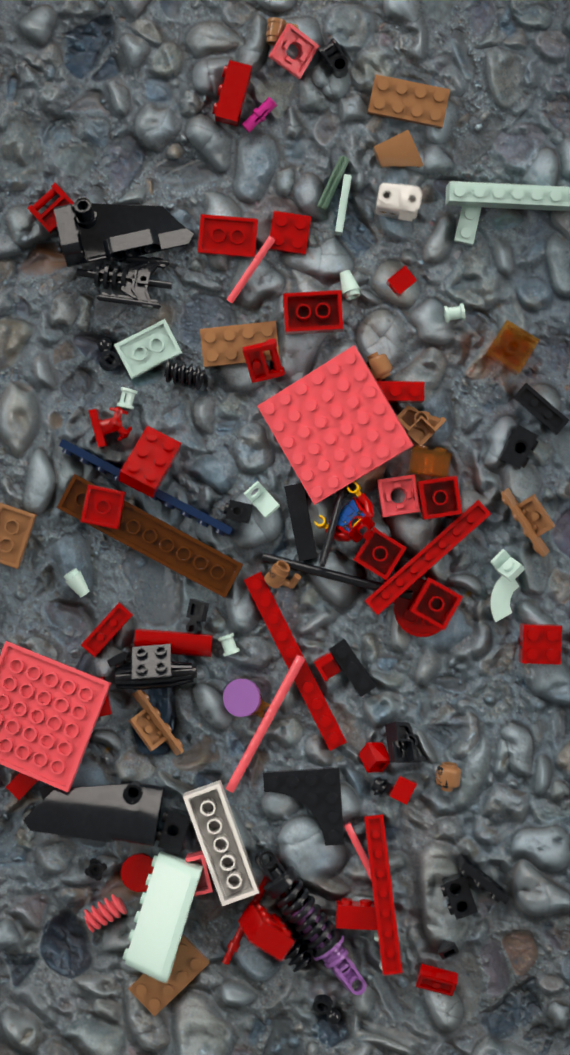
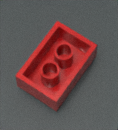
(313, 312)
(149, 461)
(266, 930)

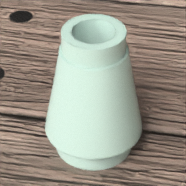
(349, 286)
(76, 582)

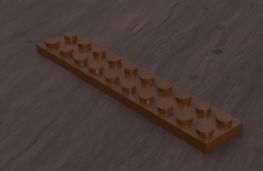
(160, 542)

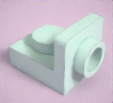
(507, 565)

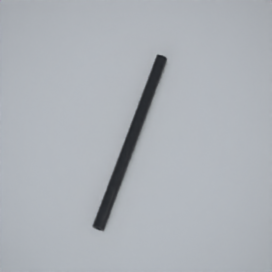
(330, 574)

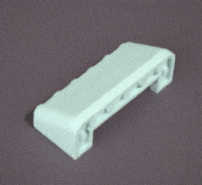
(162, 915)

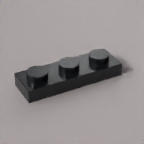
(541, 408)
(352, 667)

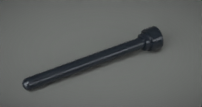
(332, 525)

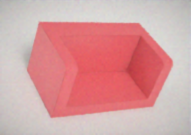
(206, 882)

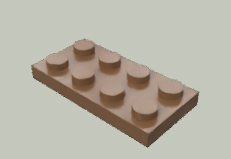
(408, 101)
(224, 344)
(187, 966)

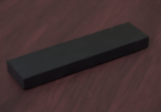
(300, 522)

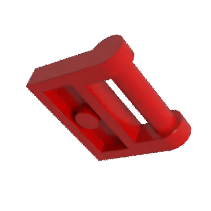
(48, 218)
(257, 362)

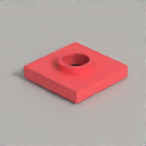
(305, 46)
(408, 486)

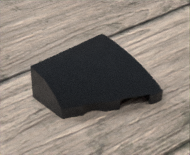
(402, 743)

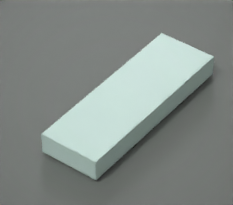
(343, 205)

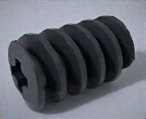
(184, 374)
(297, 953)

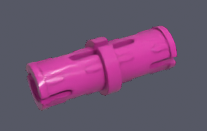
(259, 114)

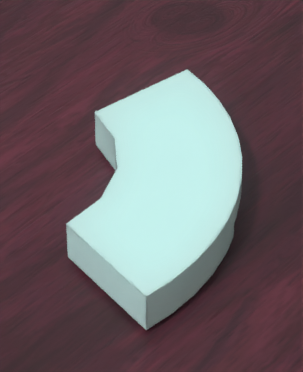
(501, 597)

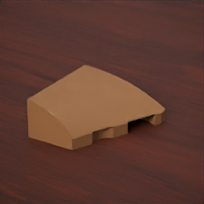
(398, 152)
(419, 424)

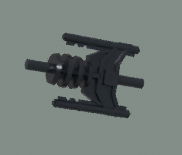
(133, 280)

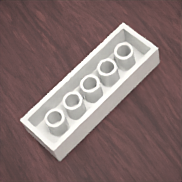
(221, 842)

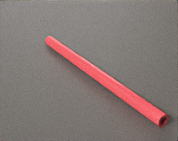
(265, 723)

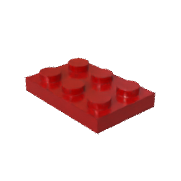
(227, 236)

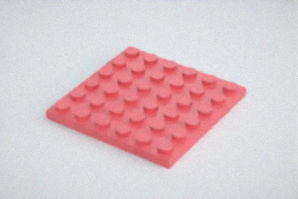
(335, 425)
(46, 715)

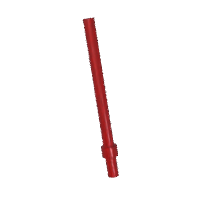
(234, 945)

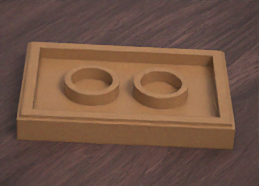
(14, 534)

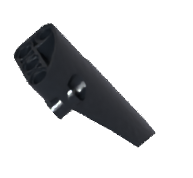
(116, 231)
(101, 813)

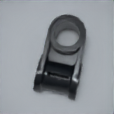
(333, 55)

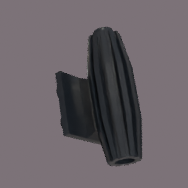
(154, 670)

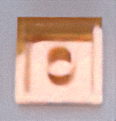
(511, 347)
(428, 462)

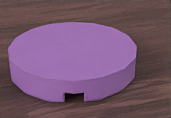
(241, 697)

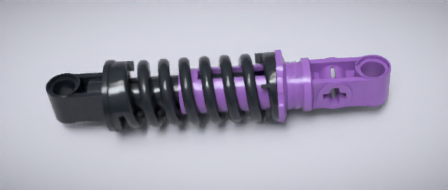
(316, 928)

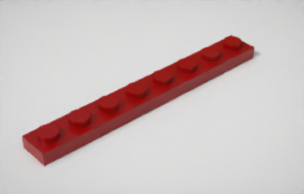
(427, 557)
(383, 895)

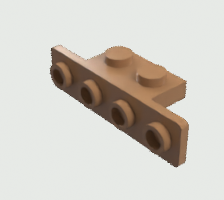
(531, 517)
(151, 726)

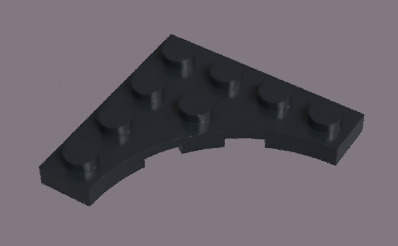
(316, 789)

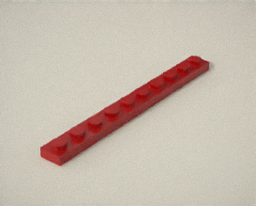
(289, 650)

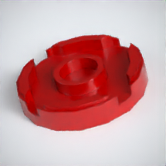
(136, 870)

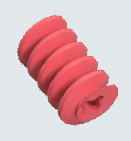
(104, 913)

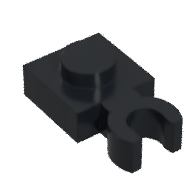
(197, 613)

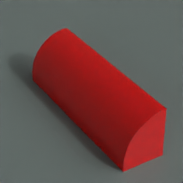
(181, 642)

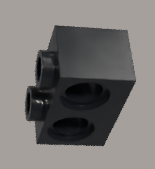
(462, 894)

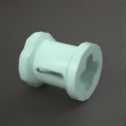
(454, 313)
(127, 398)
(228, 644)

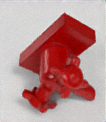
(108, 426)

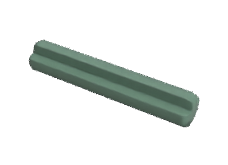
(333, 182)

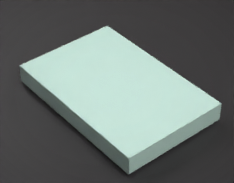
(148, 349)

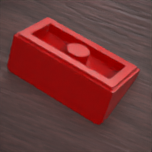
(437, 980)

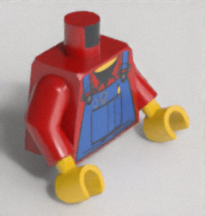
(354, 519)

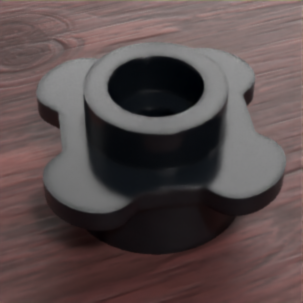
(379, 786)
(97, 875)

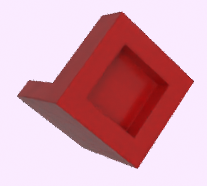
(401, 281)
(327, 666)
(374, 757)
(402, 789)

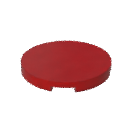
(409, 621)

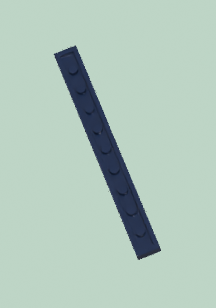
(170, 501)

